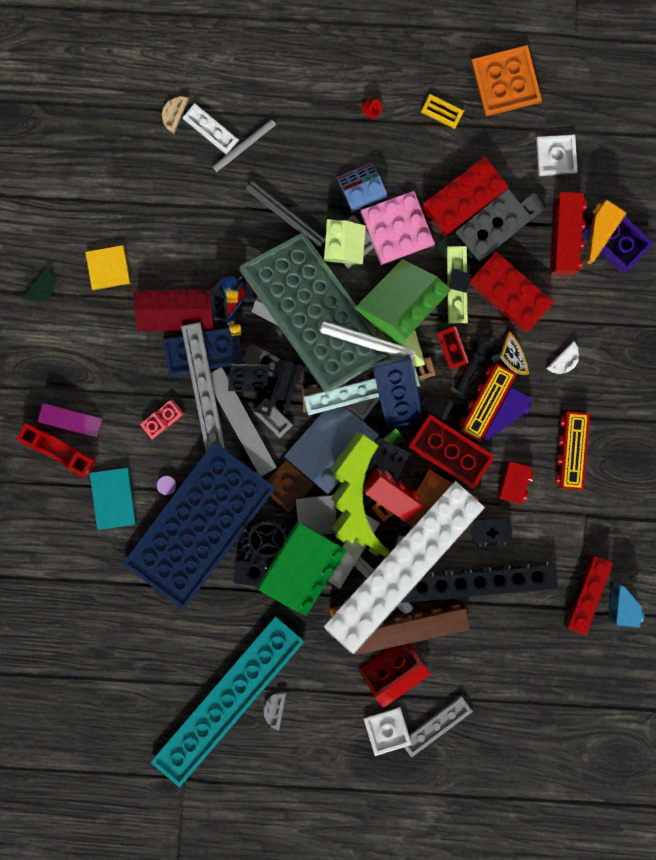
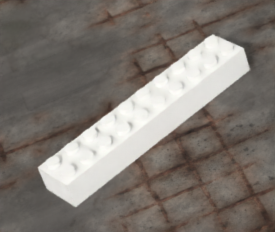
(404, 567)

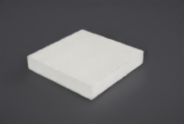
(556, 155)
(387, 731)

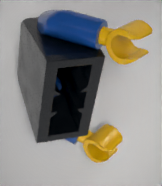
(226, 300)

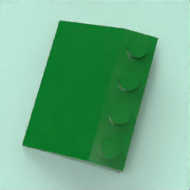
(301, 568)

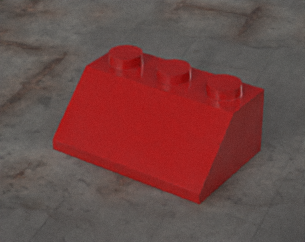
(394, 673)

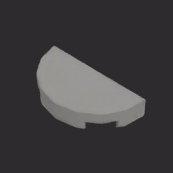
(274, 708)

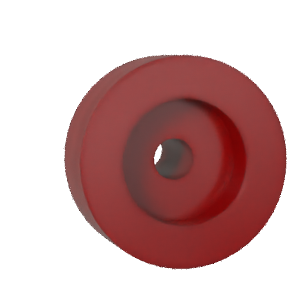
(372, 108)

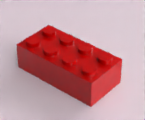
(465, 197)
(567, 234)
(511, 292)
(451, 451)

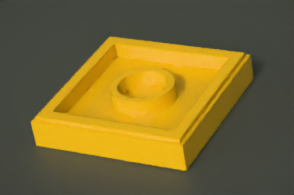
(108, 267)

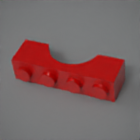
(57, 449)
(584, 608)

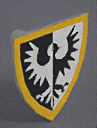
(512, 356)

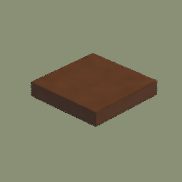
(289, 485)

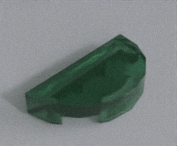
(451, 240)
(42, 287)

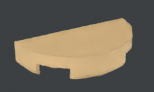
(173, 112)

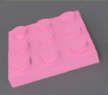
(397, 227)

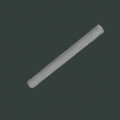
(244, 145)

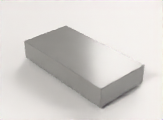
(276, 422)

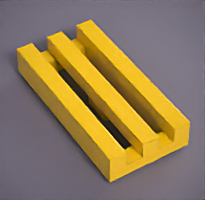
(439, 118)

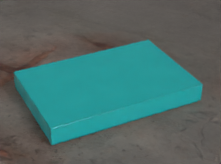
(112, 498)

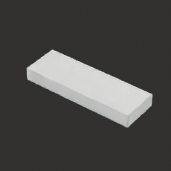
(210, 129)

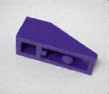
(511, 409)

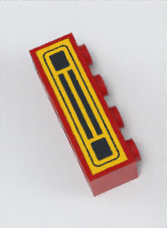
(487, 402)
(573, 450)

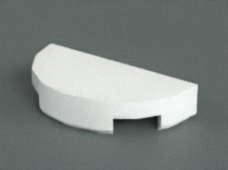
(566, 360)

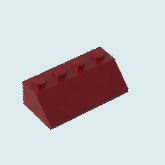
(172, 309)

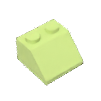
(344, 242)

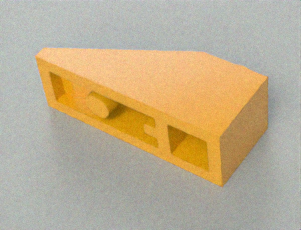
(602, 227)

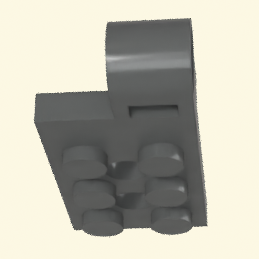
(513, 216)

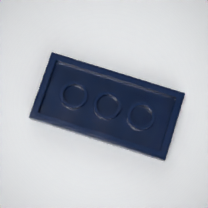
(220, 346)
(398, 392)

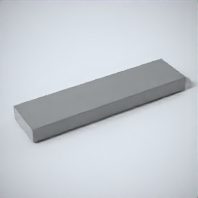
(438, 725)

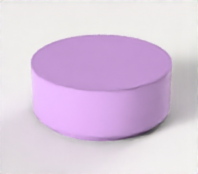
(166, 485)

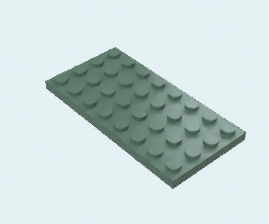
(301, 296)

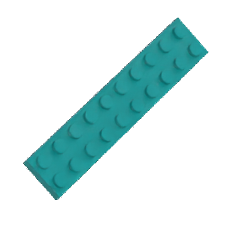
(227, 701)

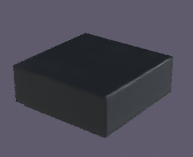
(459, 281)

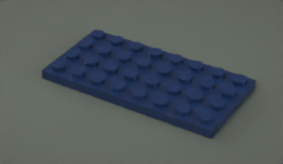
(199, 525)

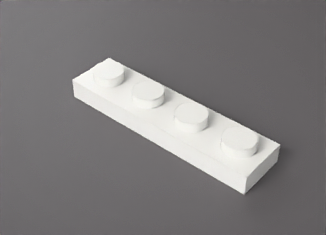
(350, 557)

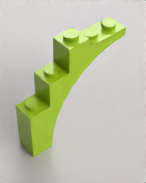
(351, 470)

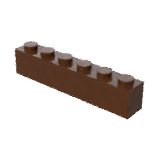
(417, 626)

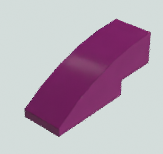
(70, 420)

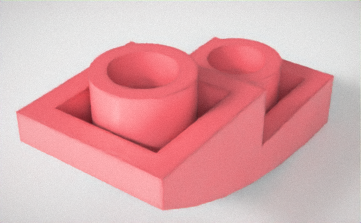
(162, 419)

